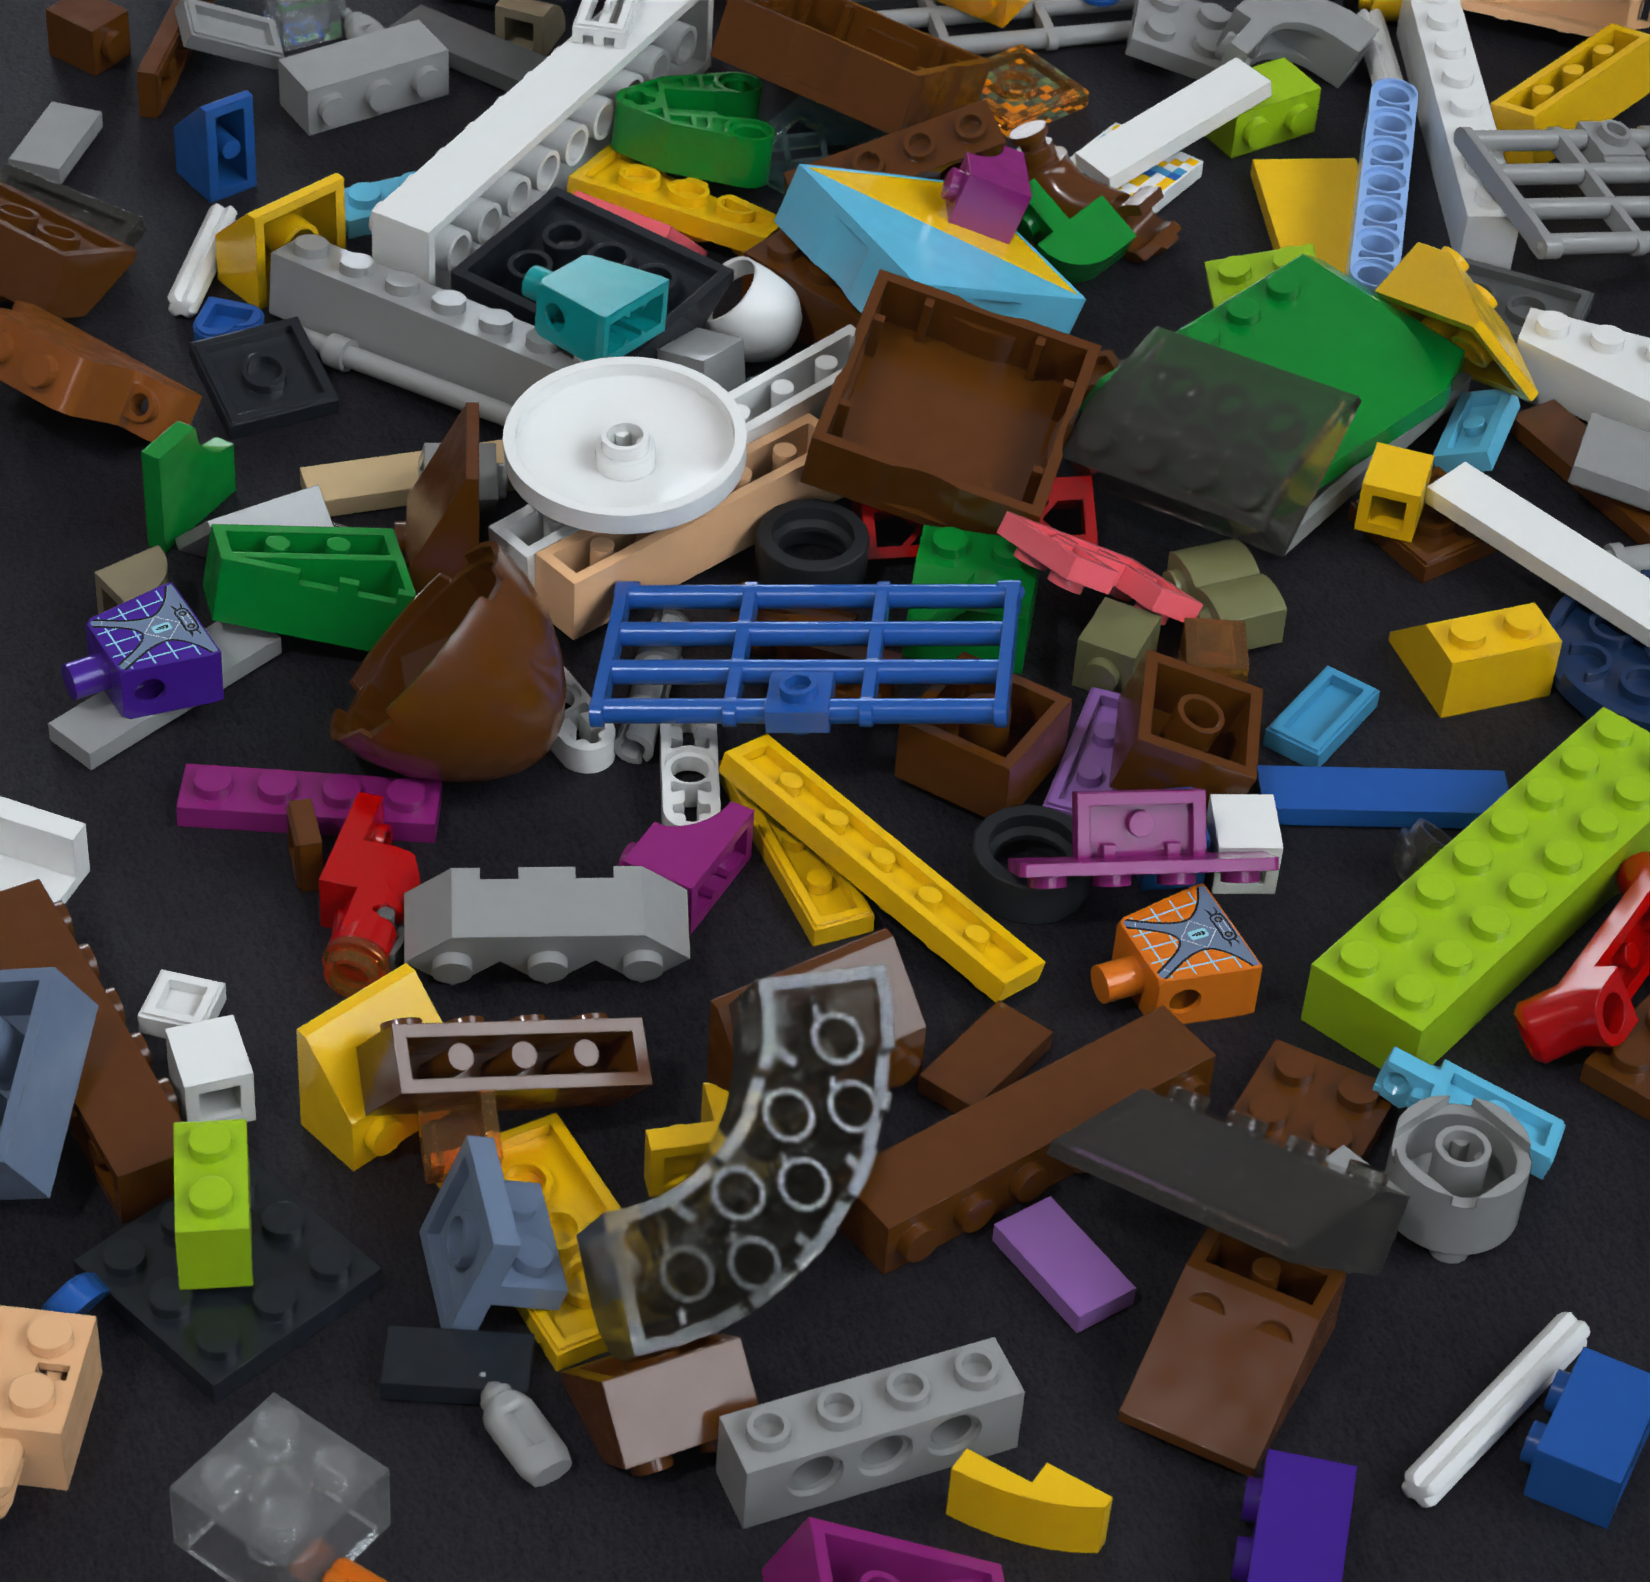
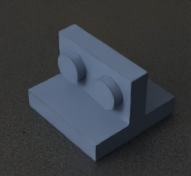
(489, 1241)

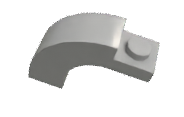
(1305, 32)

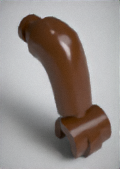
(1075, 191)

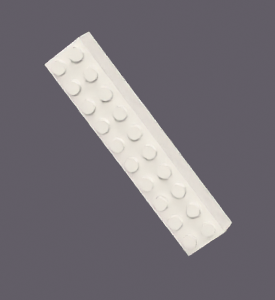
(531, 140)

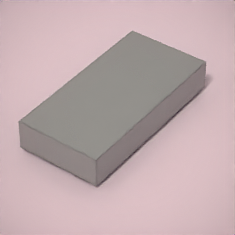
(229, 33)
(57, 141)

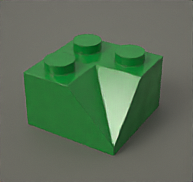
(970, 557)

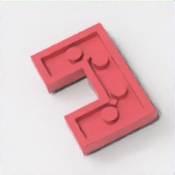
(1084, 564)

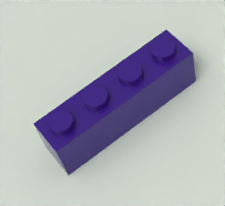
(1298, 1520)

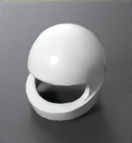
(765, 317)

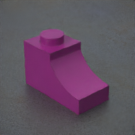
(988, 193)
(697, 855)

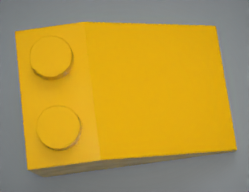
(1439, 293)

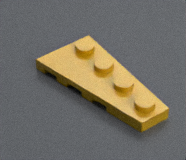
(678, 203)

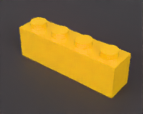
(1582, 85)

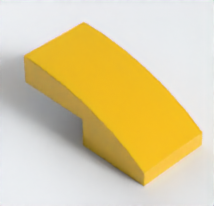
(1045, 1513)

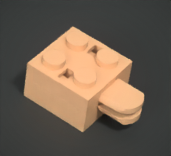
(45, 1396)

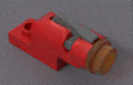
(364, 899)

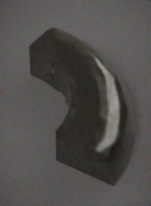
(773, 1177)

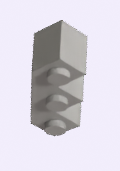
(546, 923)

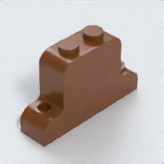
(86, 376)

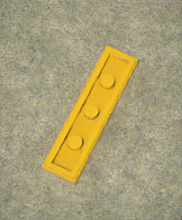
(819, 896)

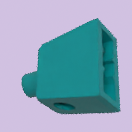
(597, 306)

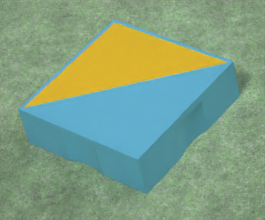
(898, 223)

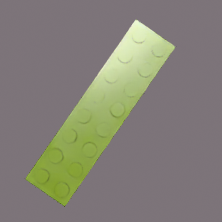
(1489, 901)

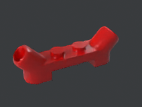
(1595, 994)

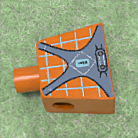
(1181, 958)

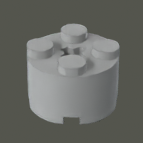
(1461, 1174)

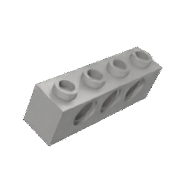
(868, 1432)

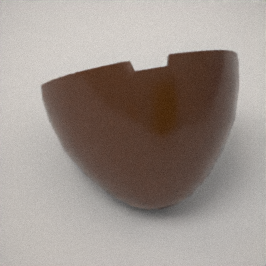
(461, 679)

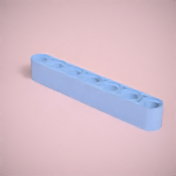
(1382, 182)

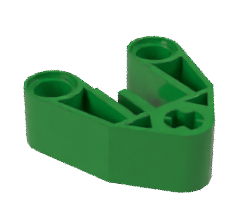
(696, 127)

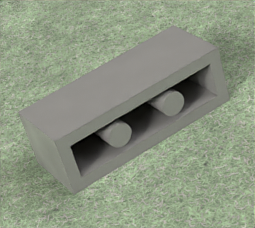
(363, 77)

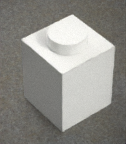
(1244, 825)
(210, 1071)

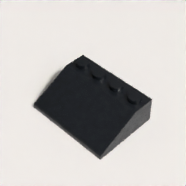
(568, 227)

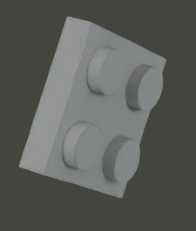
(1177, 35)

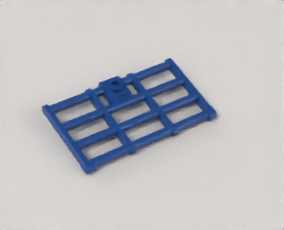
(803, 690)

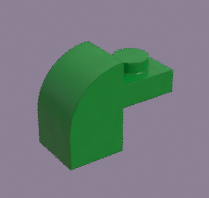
(1079, 245)

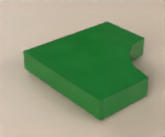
(183, 482)

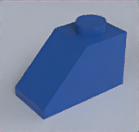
(218, 147)

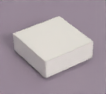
(179, 1001)

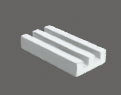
(605, 28)

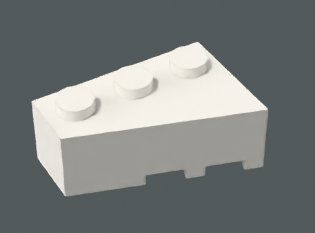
(1587, 367)

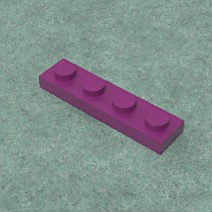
(258, 800)

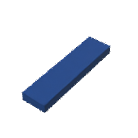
(1379, 795)

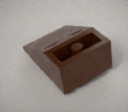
(1232, 1351)

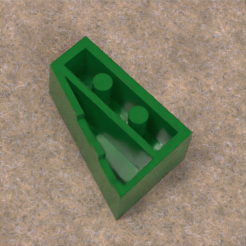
(307, 581)

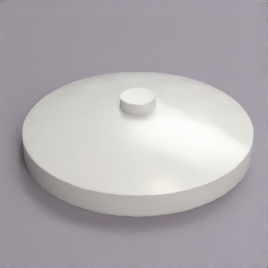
(625, 445)

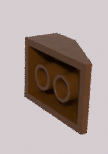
(444, 505)

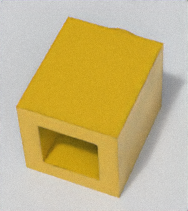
(1393, 492)

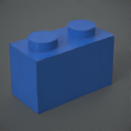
(1591, 1439)

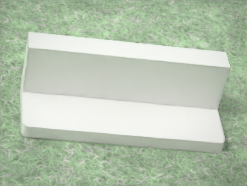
(43, 848)

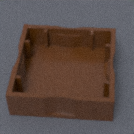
(850, 59)
(948, 410)

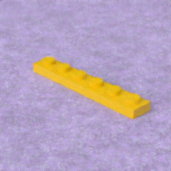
(882, 868)

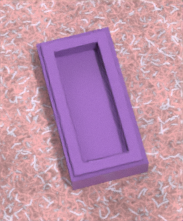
(1063, 1264)

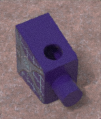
(148, 657)

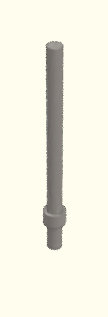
(344, 354)

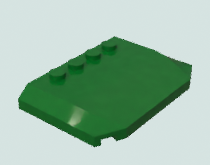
(1342, 336)

